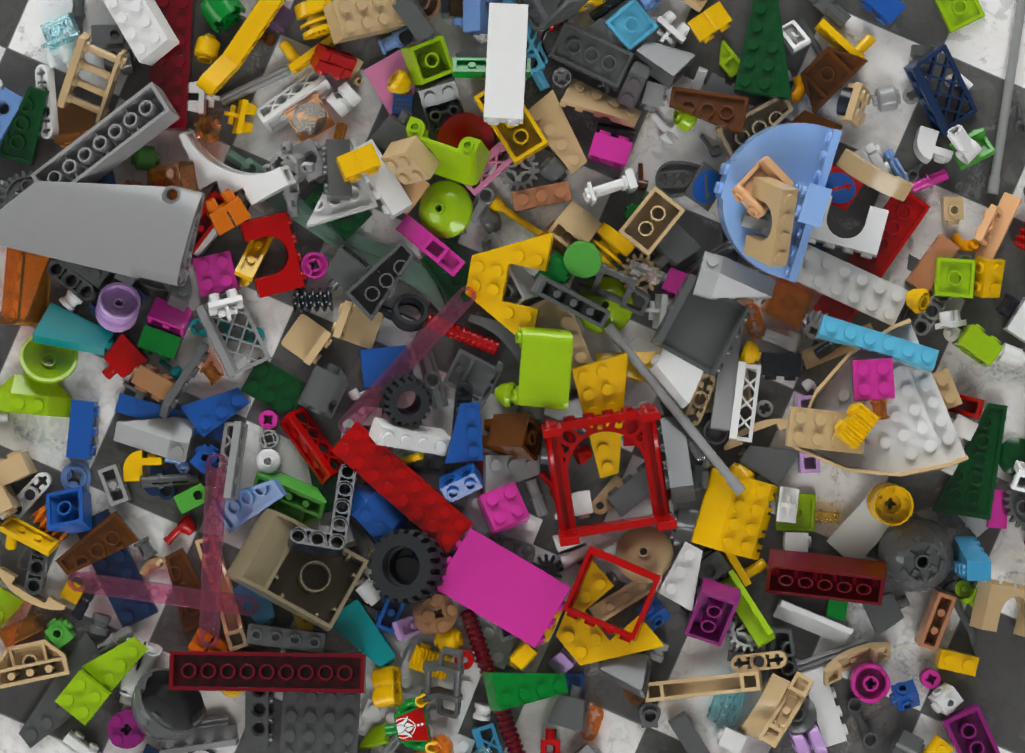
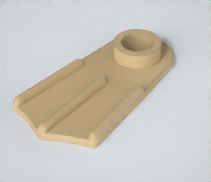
(603, 495)

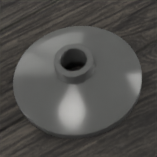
(807, 718)

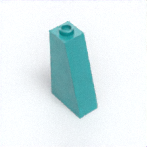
(72, 332)
(360, 630)

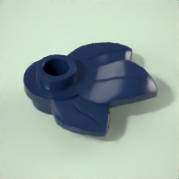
(154, 490)

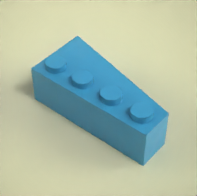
(970, 560)

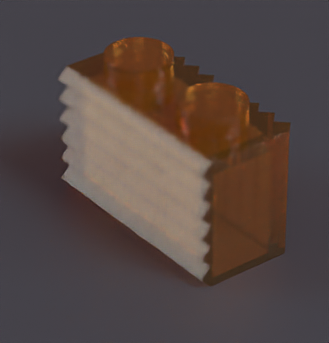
(21, 629)

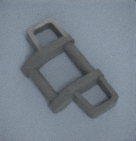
(622, 301)
(441, 693)

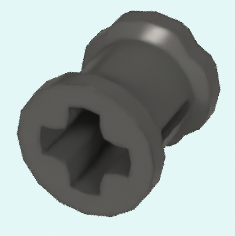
(145, 548)

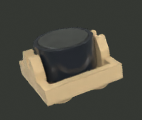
(852, 104)

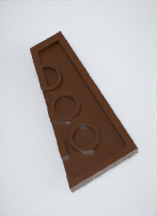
(715, 108)
(99, 543)
(183, 574)

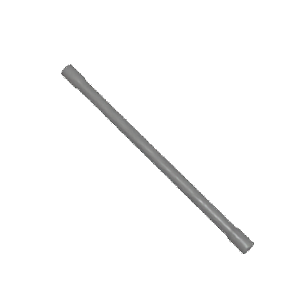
(994, 178)
(617, 338)

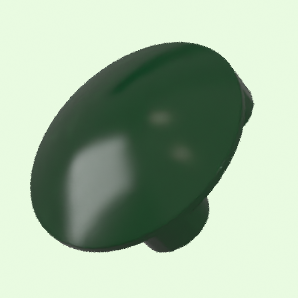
(1011, 450)

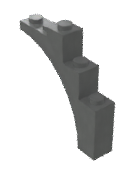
(509, 339)

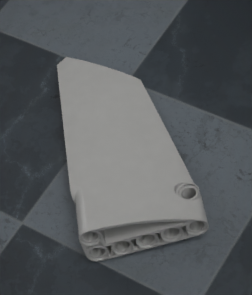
(107, 227)

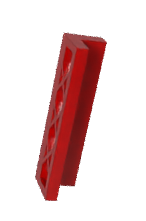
(309, 446)

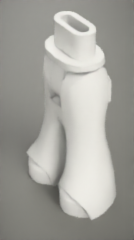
(599, 541)
(132, 677)

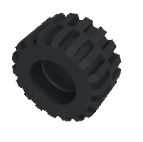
(416, 410)

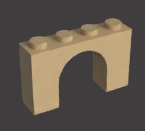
(782, 201)
(990, 601)

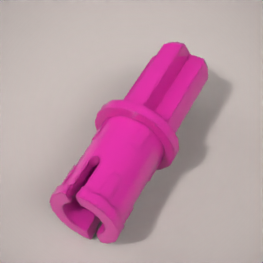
(929, 180)

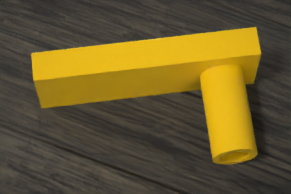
(840, 42)
(300, 62)
(252, 259)
(21, 531)
(746, 573)

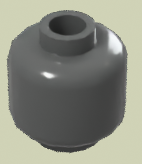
(553, 169)

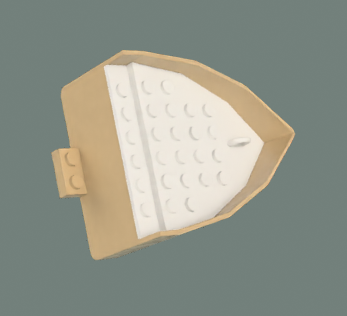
(919, 428)

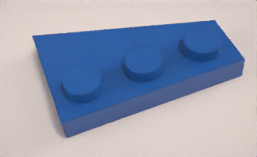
(214, 410)
(467, 435)

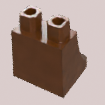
(513, 435)

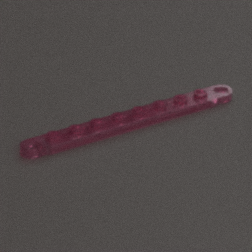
(409, 356)
(212, 550)
(156, 592)

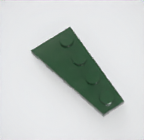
(24, 134)

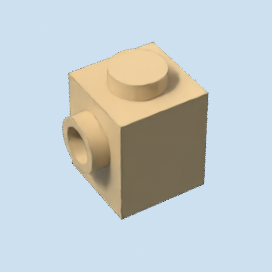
(952, 210)

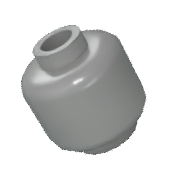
(886, 98)

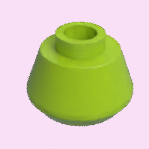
(684, 121)
(503, 393)

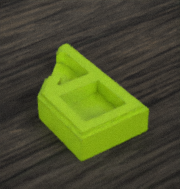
(728, 60)
(374, 738)

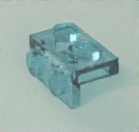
(60, 30)
(726, 708)

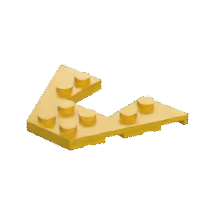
(490, 274)
(590, 643)

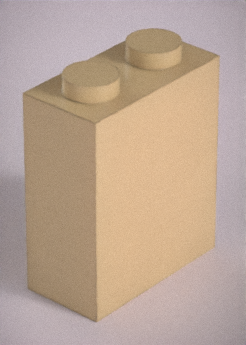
(574, 225)

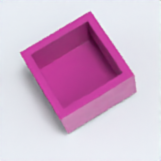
(216, 273)
(872, 379)
(503, 508)

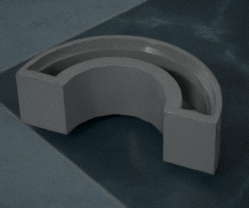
(177, 295)

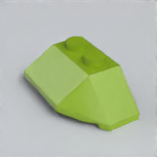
(32, 397)

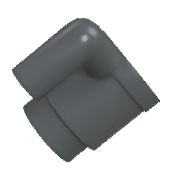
(700, 477)

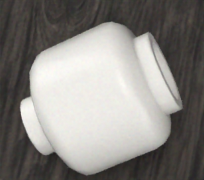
(275, 457)

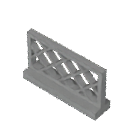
(220, 346)

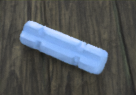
(894, 164)

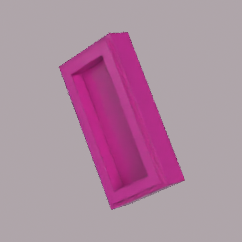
(998, 517)

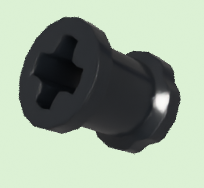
(1007, 305)

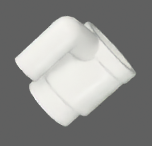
(64, 51)

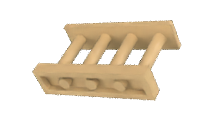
(73, 79)

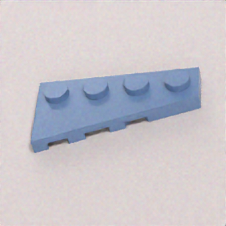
(251, 502)

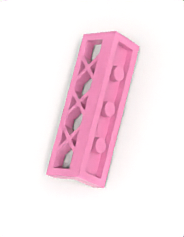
(497, 154)

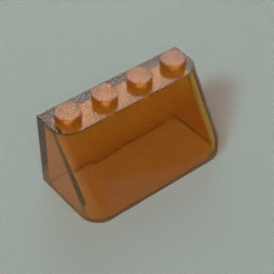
(25, 288)

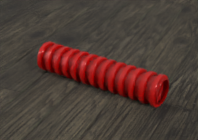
(471, 337)

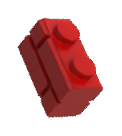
(333, 61)

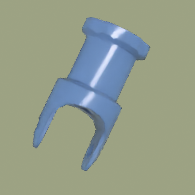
(392, 41)

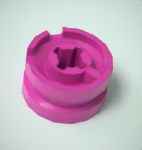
(307, 262)

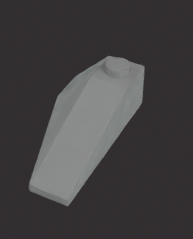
(728, 279)
(519, 280)
(159, 436)

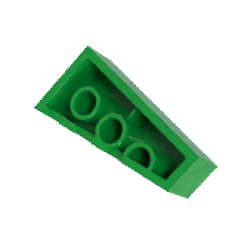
(517, 689)

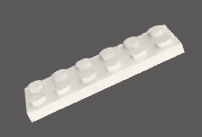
(851, 285)

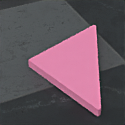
(381, 73)

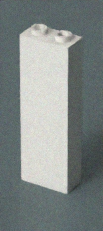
(505, 64)

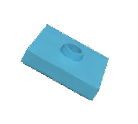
(631, 24)

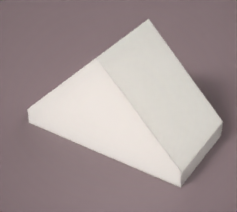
(794, 37)

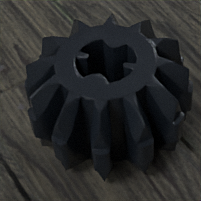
(550, 563)

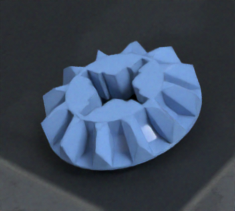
(78, 468)

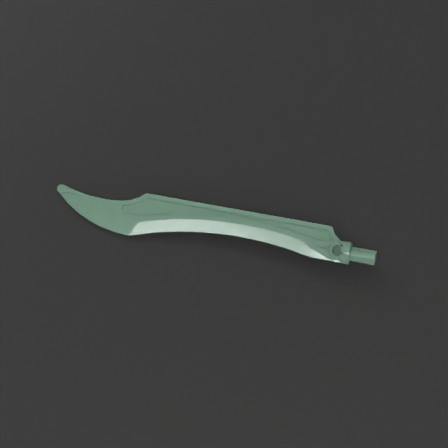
(369, 249)

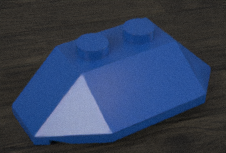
(375, 512)

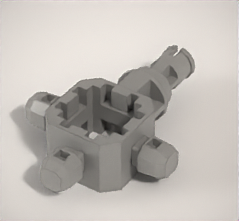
(291, 193)

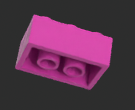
(610, 150)

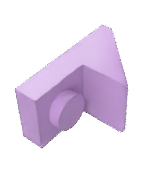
(405, 628)
(562, 661)

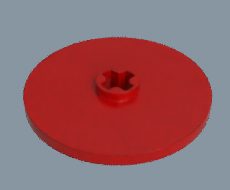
(464, 126)

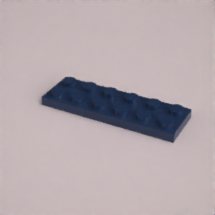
(121, 565)

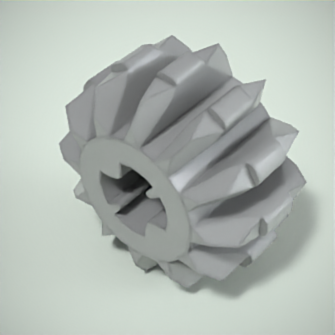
(810, 324)

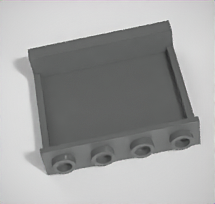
(700, 327)

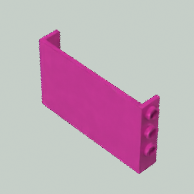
(503, 587)

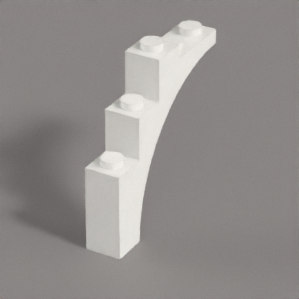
(211, 171)

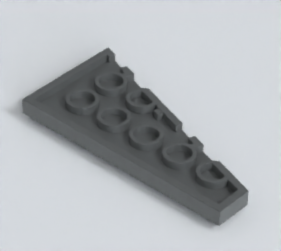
(48, 713)

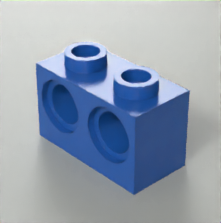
(461, 482)

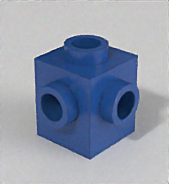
(199, 458)
(657, 614)
(904, 695)

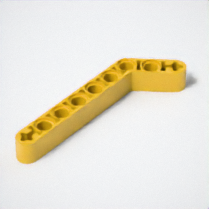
(240, 47)

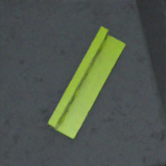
(749, 613)

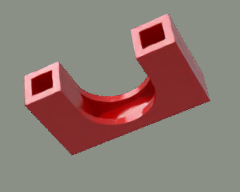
(290, 274)

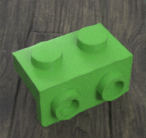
(979, 136)

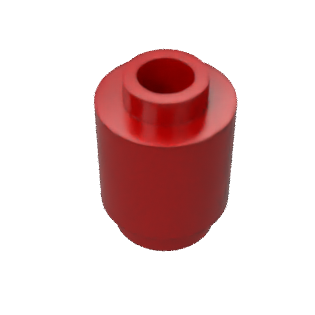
(469, 655)

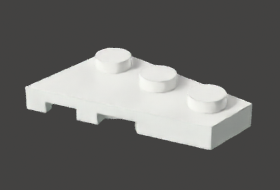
(683, 576)

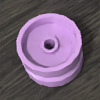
(118, 307)
(808, 741)

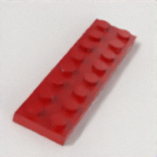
(900, 224)
(402, 487)

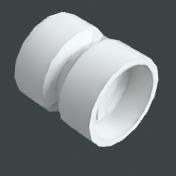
(343, 99)

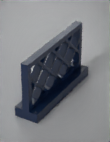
(929, 100)

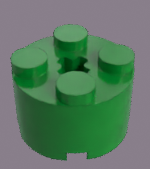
(221, 13)
(556, 270)

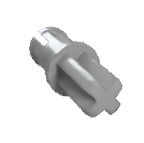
(536, 497)
(115, 639)

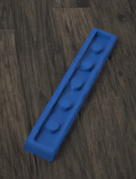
(148, 410)

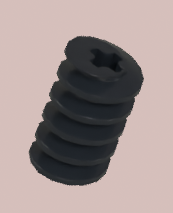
(312, 300)

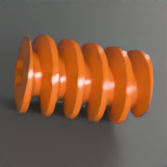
(40, 517)

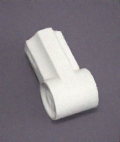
(966, 147)

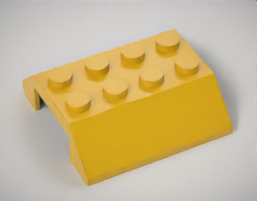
(734, 521)

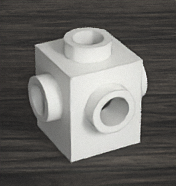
(945, 699)

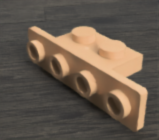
(995, 225)

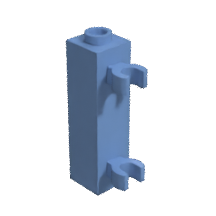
(474, 17)

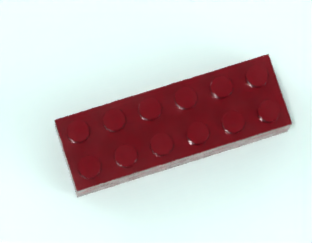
(825, 577)

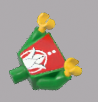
(412, 725)

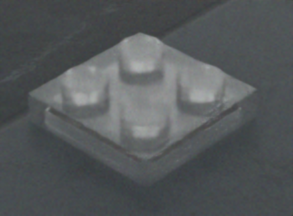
(652, 275)

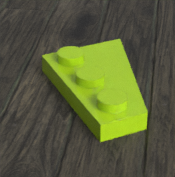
(116, 663)

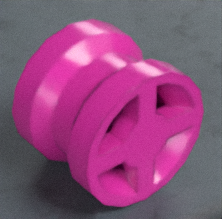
(271, 421)
(926, 677)

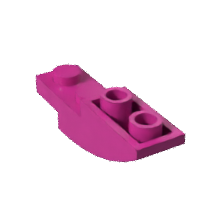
(430, 245)

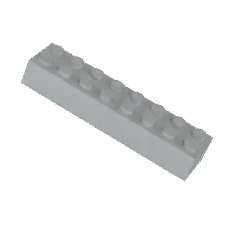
(111, 139)

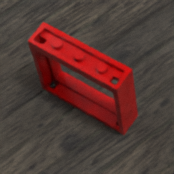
(591, 620)

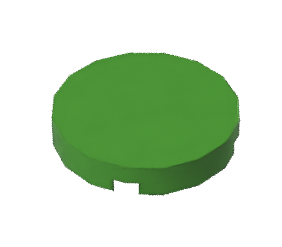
(582, 259)

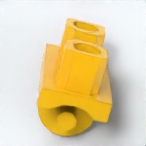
(243, 109)

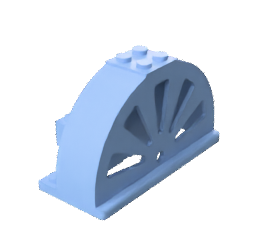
(806, 157)

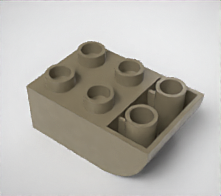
(297, 581)

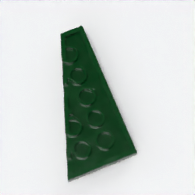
(763, 55)
(973, 483)

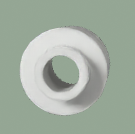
(1011, 355)
(367, 591)

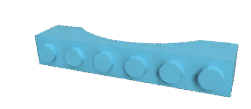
(853, 335)

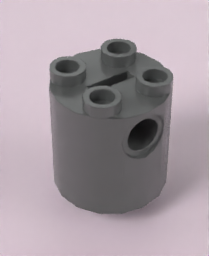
(324, 389)

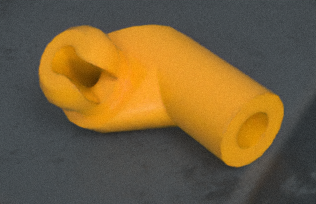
(799, 90)
(965, 245)

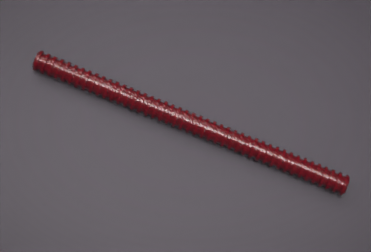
(486, 665)

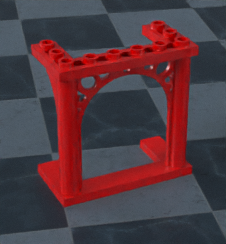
(646, 419)

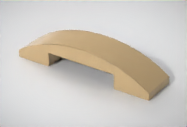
(874, 176)
(779, 422)
(10, 579)
(875, 652)
(765, 706)
(786, 710)

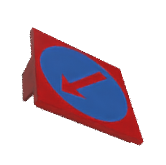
(843, 187)

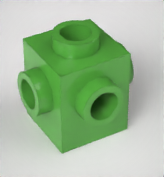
(59, 639)

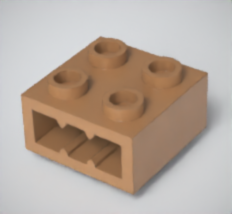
(149, 379)

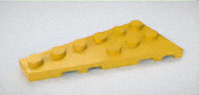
(602, 388)

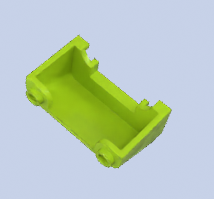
(457, 164)
(544, 367)

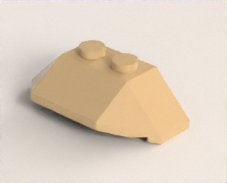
(31, 663)

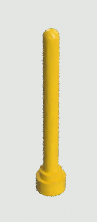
(499, 206)

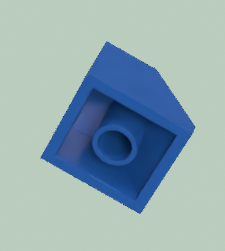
(69, 510)

